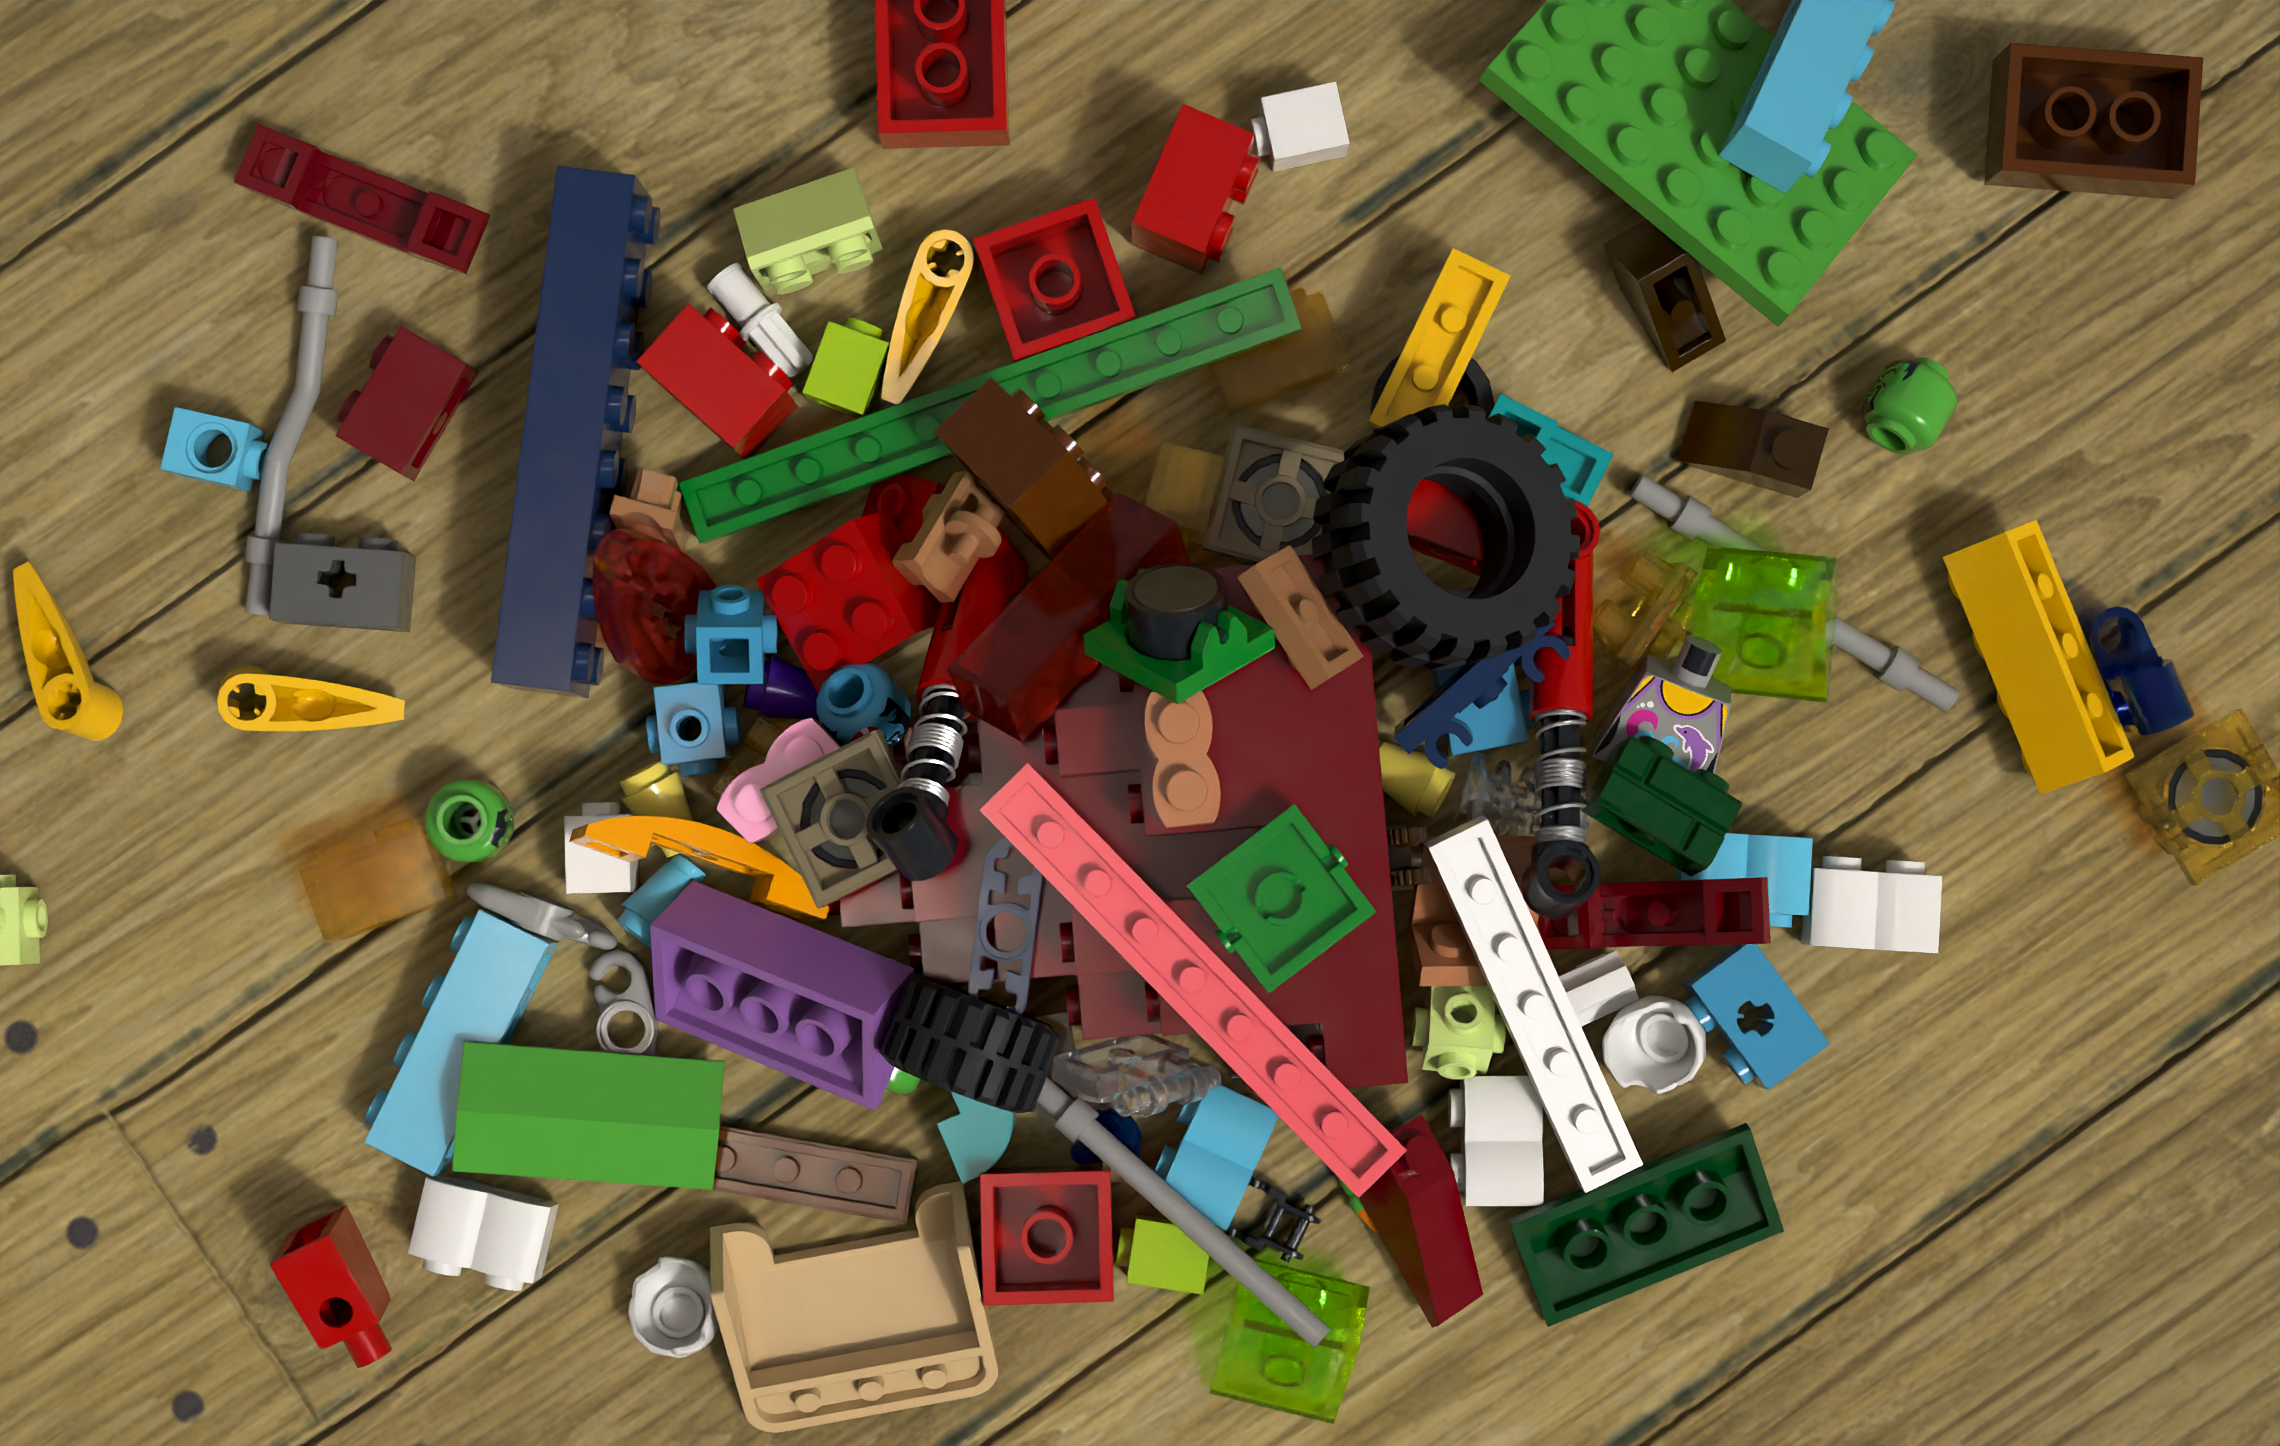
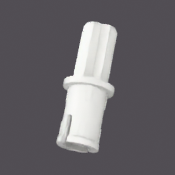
(760, 320)

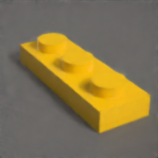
(1442, 338)

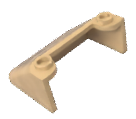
(856, 1320)

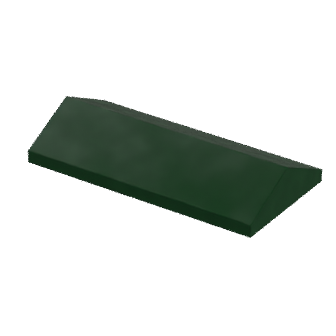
(1646, 1225)

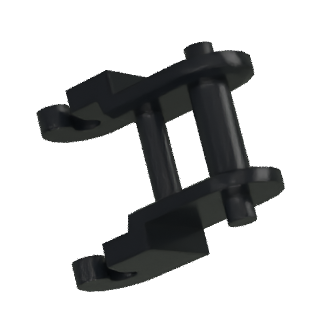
(1297, 1233)

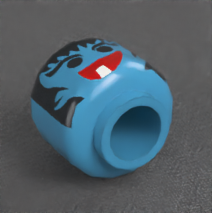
(860, 701)

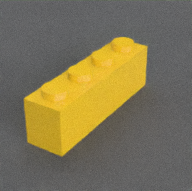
(2038, 658)

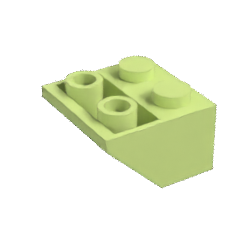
(808, 232)

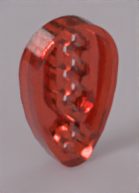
(626, 603)

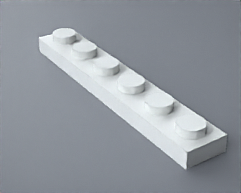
(1533, 1003)

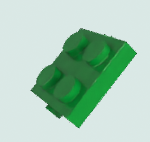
(1281, 898)

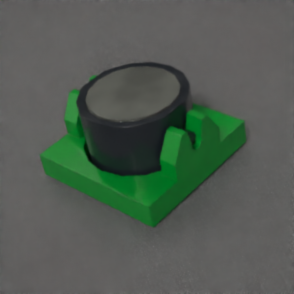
(1177, 631)

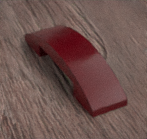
(361, 200)
(1665, 915)

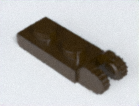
(1406, 856)

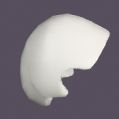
(1654, 1044)
(673, 1308)

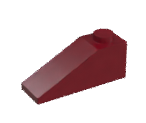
(1424, 1224)

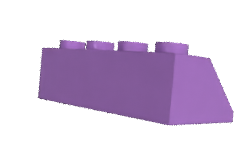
(776, 991)

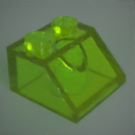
(1770, 620)
(1276, 1368)

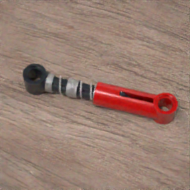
(1561, 707)
(913, 818)

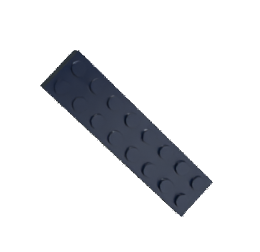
(574, 429)

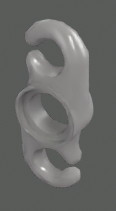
(541, 915)
(633, 998)

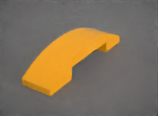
(776, 883)

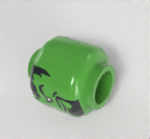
(1909, 405)
(448, 817)

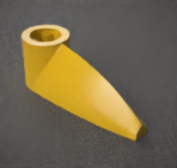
(925, 311)
(58, 666)
(303, 703)

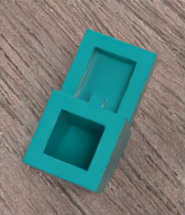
(1578, 459)
(976, 1135)

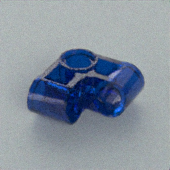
(2138, 681)

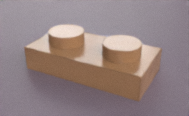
(1300, 617)

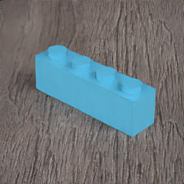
(1803, 88)
(475, 1001)

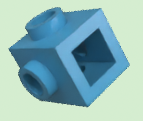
(730, 635)
(680, 706)

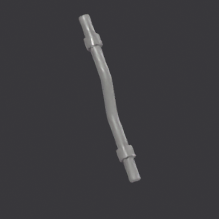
(317, 303)
(1894, 666)

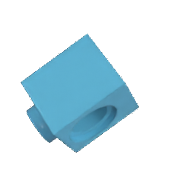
(188, 445)

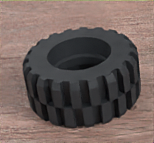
(1520, 522)

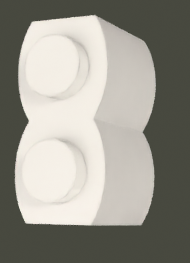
(1873, 908)
(1499, 1141)
(482, 1230)

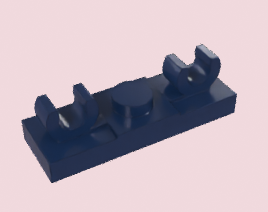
(1473, 684)

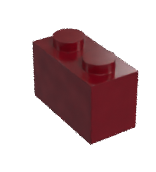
(404, 402)

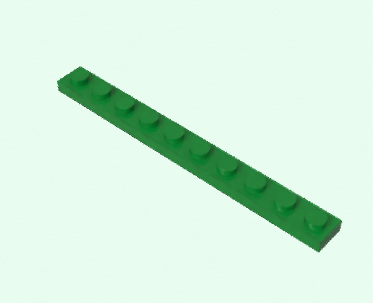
(1056, 381)

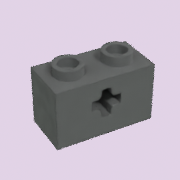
(305, 593)

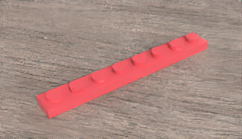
(1193, 980)

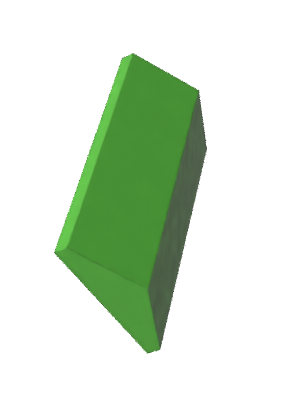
(588, 1115)

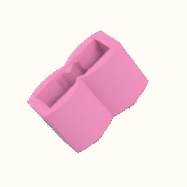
(742, 799)

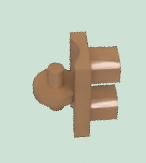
(652, 509)
(953, 536)

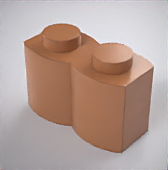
(1184, 779)

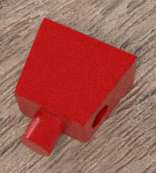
(332, 1263)

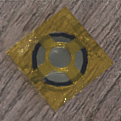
(2211, 797)

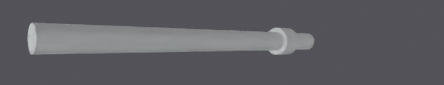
(1078, 1121)

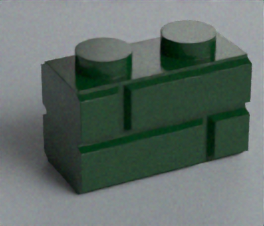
(1662, 804)

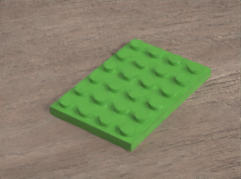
(1646, 107)

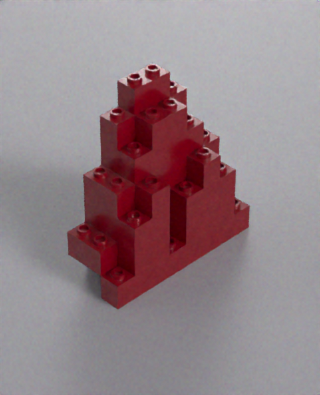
(1271, 750)

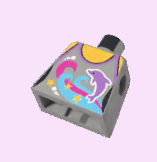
(1674, 705)

